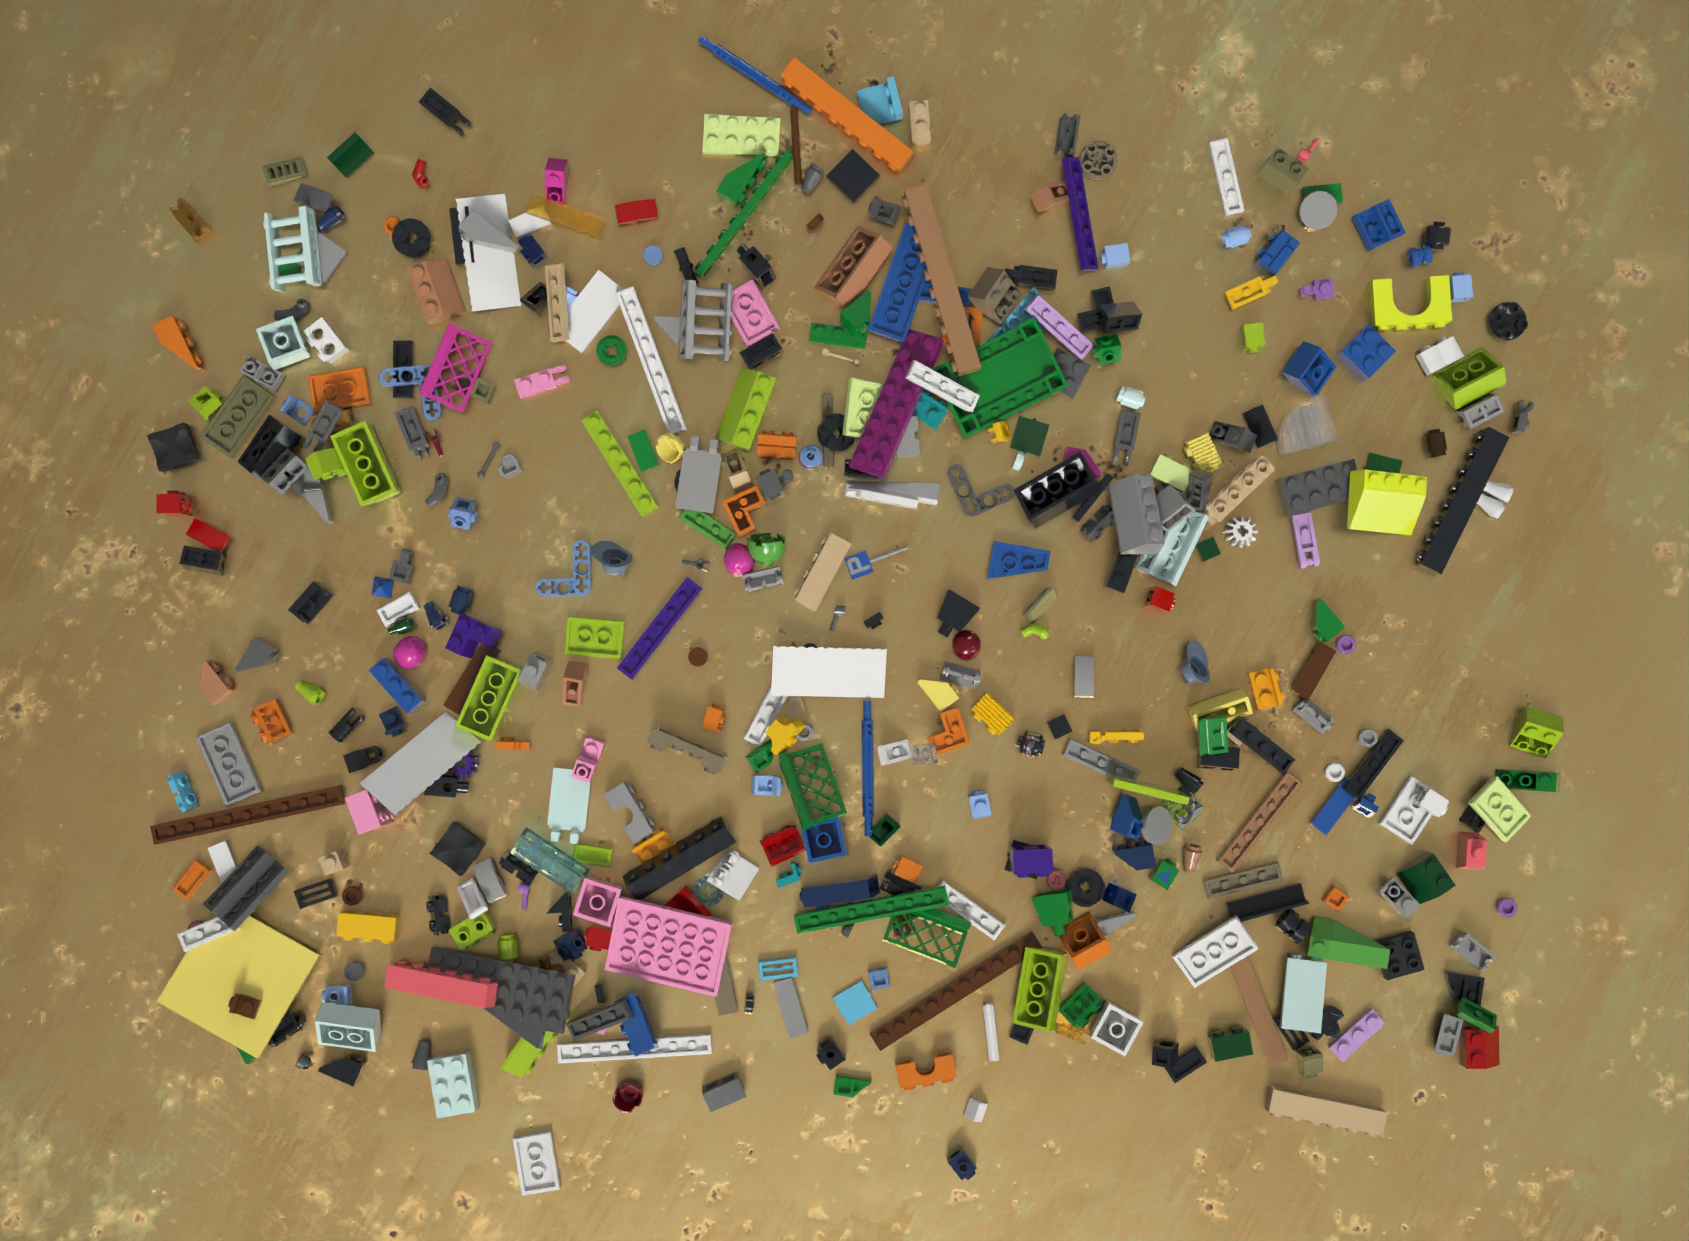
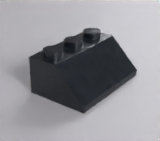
(268, 445)

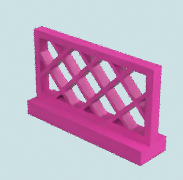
(442, 356)

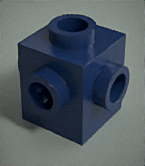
(570, 945)

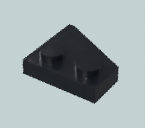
(1465, 986)

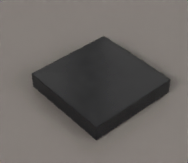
(852, 176)

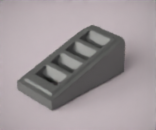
(1201, 478)

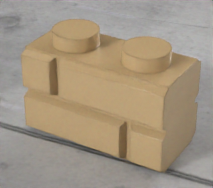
(919, 122)

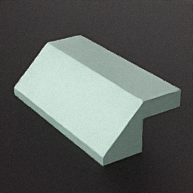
(1178, 547)

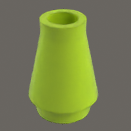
(310, 692)

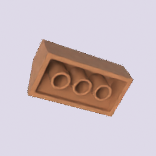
(854, 267)

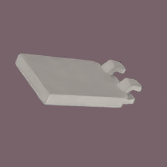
(699, 477)

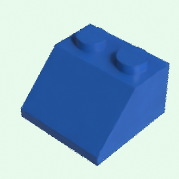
(1309, 368)

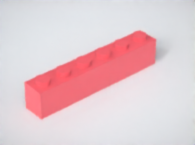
(441, 985)

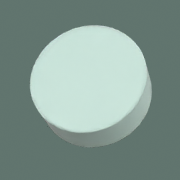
(1018, 461)

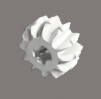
(1237, 537)

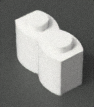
(1440, 355)

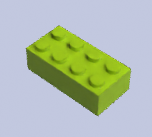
(488, 697)

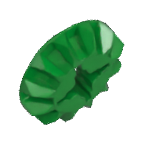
(611, 341)

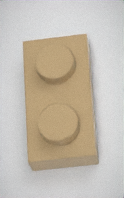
(569, 966)

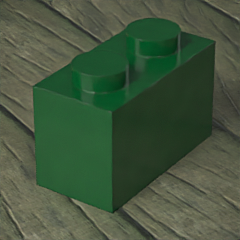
(1230, 1044)

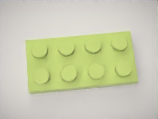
(741, 135)

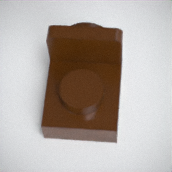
(244, 1005)

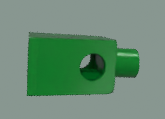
(1054, 909)

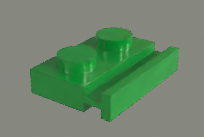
(1212, 734)

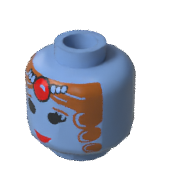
(812, 464)

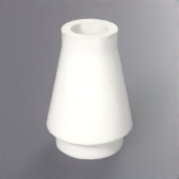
(1499, 490)
(1491, 506)

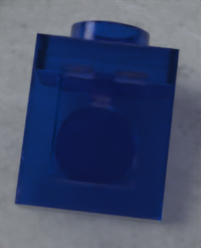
(1119, 897)

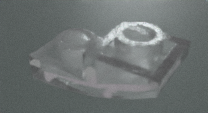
(923, 754)

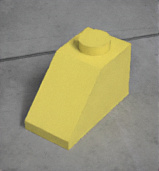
(940, 693)

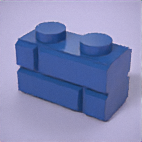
(1277, 252)

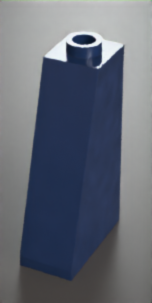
(840, 891)

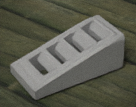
(1113, 922)

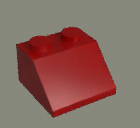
(1479, 1048)

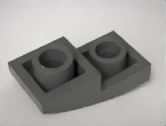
(313, 197)

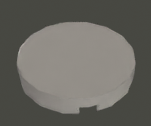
(1318, 209)
(1156, 825)

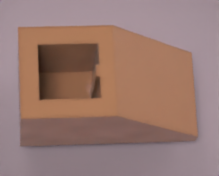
(213, 683)

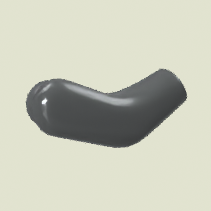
(296, 311)
(440, 490)

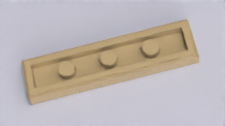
(557, 302)

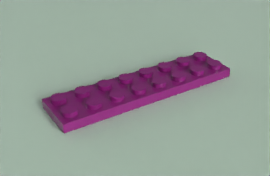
(894, 406)

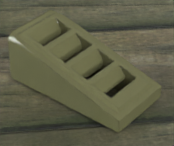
(287, 177)

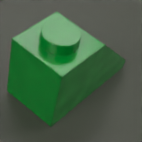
(857, 315)
(1324, 621)

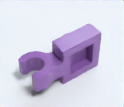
(1320, 289)

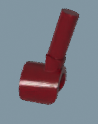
(435, 442)

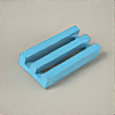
(776, 968)

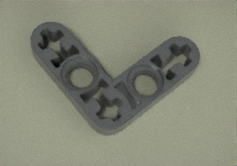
(977, 500)

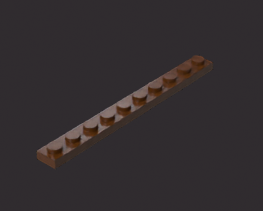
(247, 815)
(953, 992)

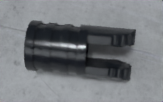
(343, 727)

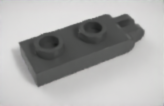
(412, 431)

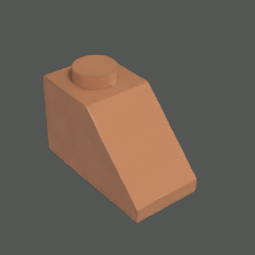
(1050, 196)
(574, 683)

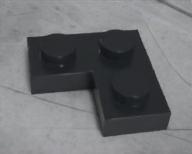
(1088, 319)

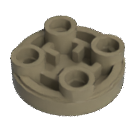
(1098, 160)

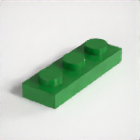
(836, 336)

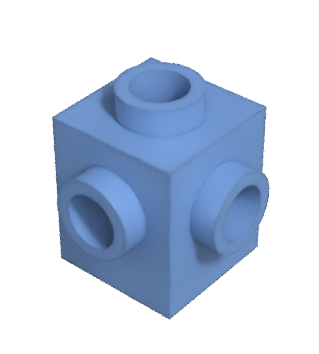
(462, 513)

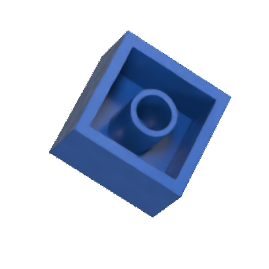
(1366, 352)
(825, 841)

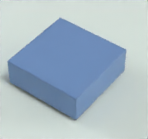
(879, 978)

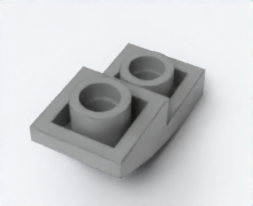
(262, 373)
(1084, 676)
(489, 881)

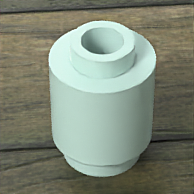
(1131, 397)

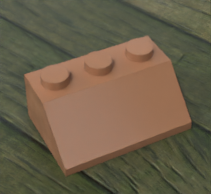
(436, 290)

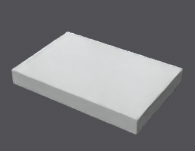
(1403, 815)
(536, 1163)

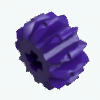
(461, 770)

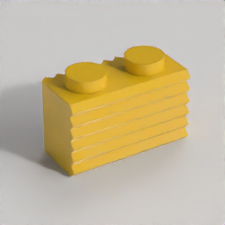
(992, 714)

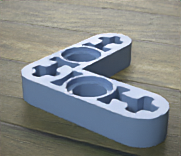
(416, 379)
(572, 582)

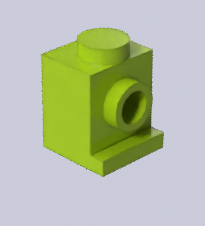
(205, 401)

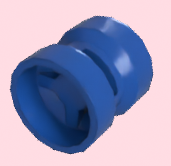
(1419, 255)

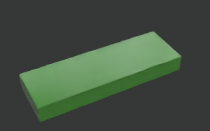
(709, 527)

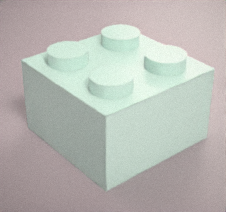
(283, 343)

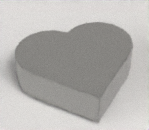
(510, 466)

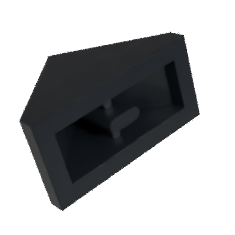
(536, 299)

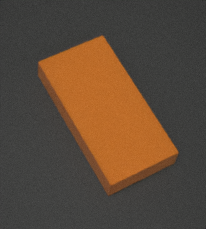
(192, 879)

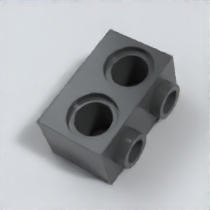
(284, 471)

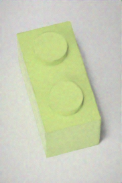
(1170, 472)

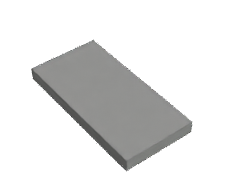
(229, 764)

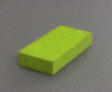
(593, 855)

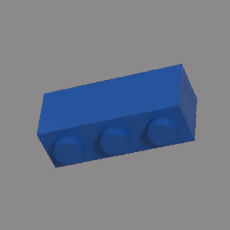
(397, 685)

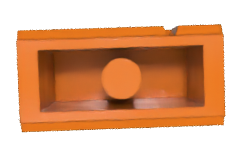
(776, 446)

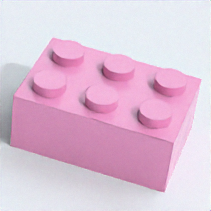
(368, 812)

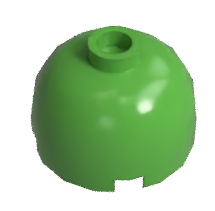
(766, 548)

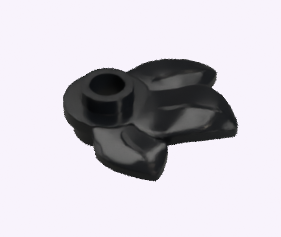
(1329, 1023)

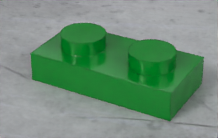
(1476, 1015)

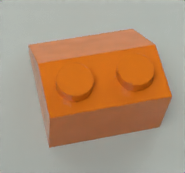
(1084, 941)

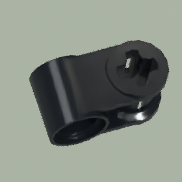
(360, 758)

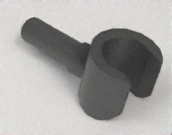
(298, 489)
(698, 564)
(839, 611)

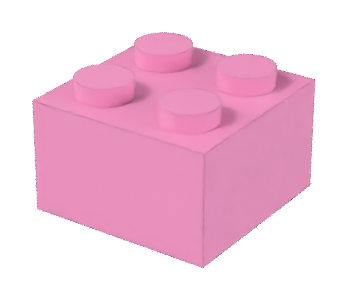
(598, 901)

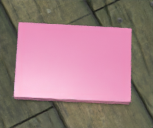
(752, 314)

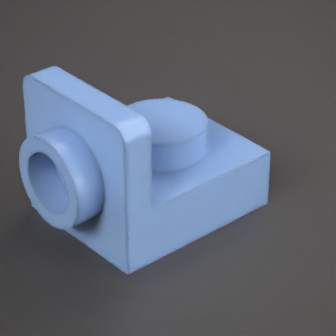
(979, 804)

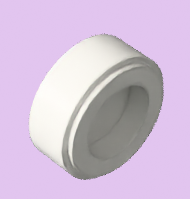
(1334, 772)

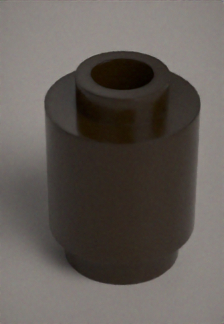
(1436, 443)

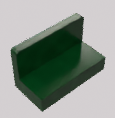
(350, 155)

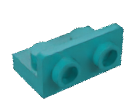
(929, 410)

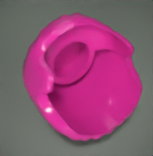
(738, 560)
(409, 652)

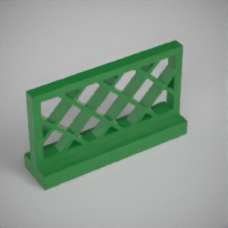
(797, 793)
(937, 918)

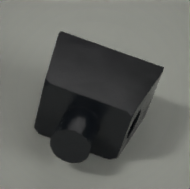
(756, 266)
(955, 613)
(438, 788)

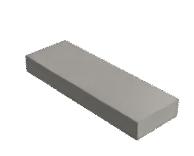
(790, 1007)

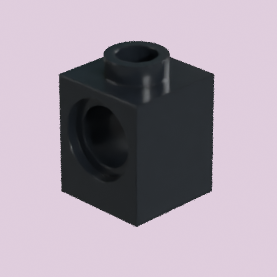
(1165, 1053)

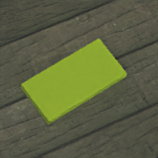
(1147, 789)

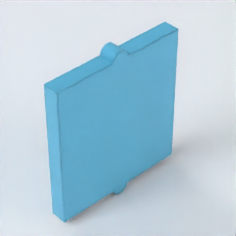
(855, 1002)

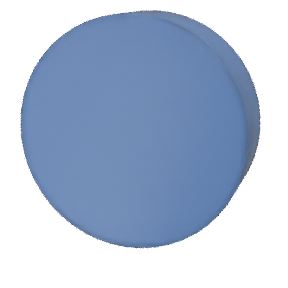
(653, 255)

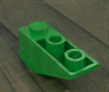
(737, 182)
(1530, 780)

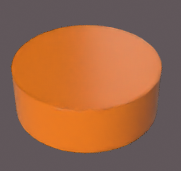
(390, 223)

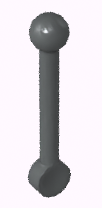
(496, 446)

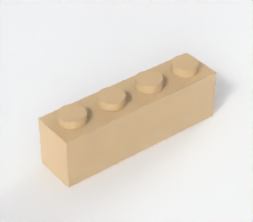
(823, 571)

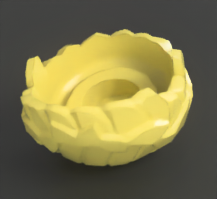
(670, 447)

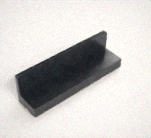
(1267, 902)

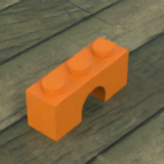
(942, 1070)

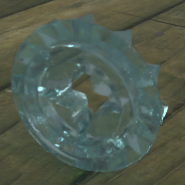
(715, 897)

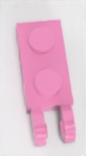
(540, 381)

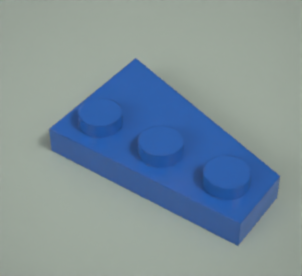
(1016, 559)

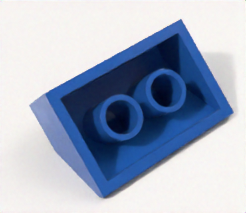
(638, 1028)

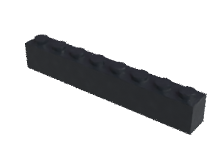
(1462, 500)

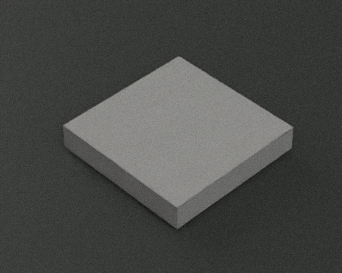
(330, 256)

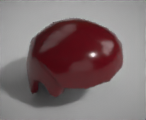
(966, 645)
(627, 1096)

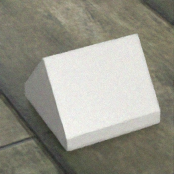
(975, 1110)

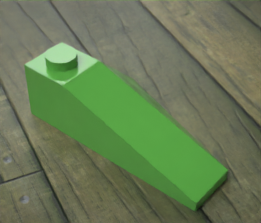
(1340, 943)

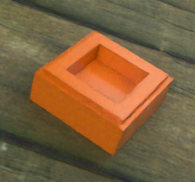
(1335, 898)

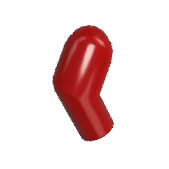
(418, 174)

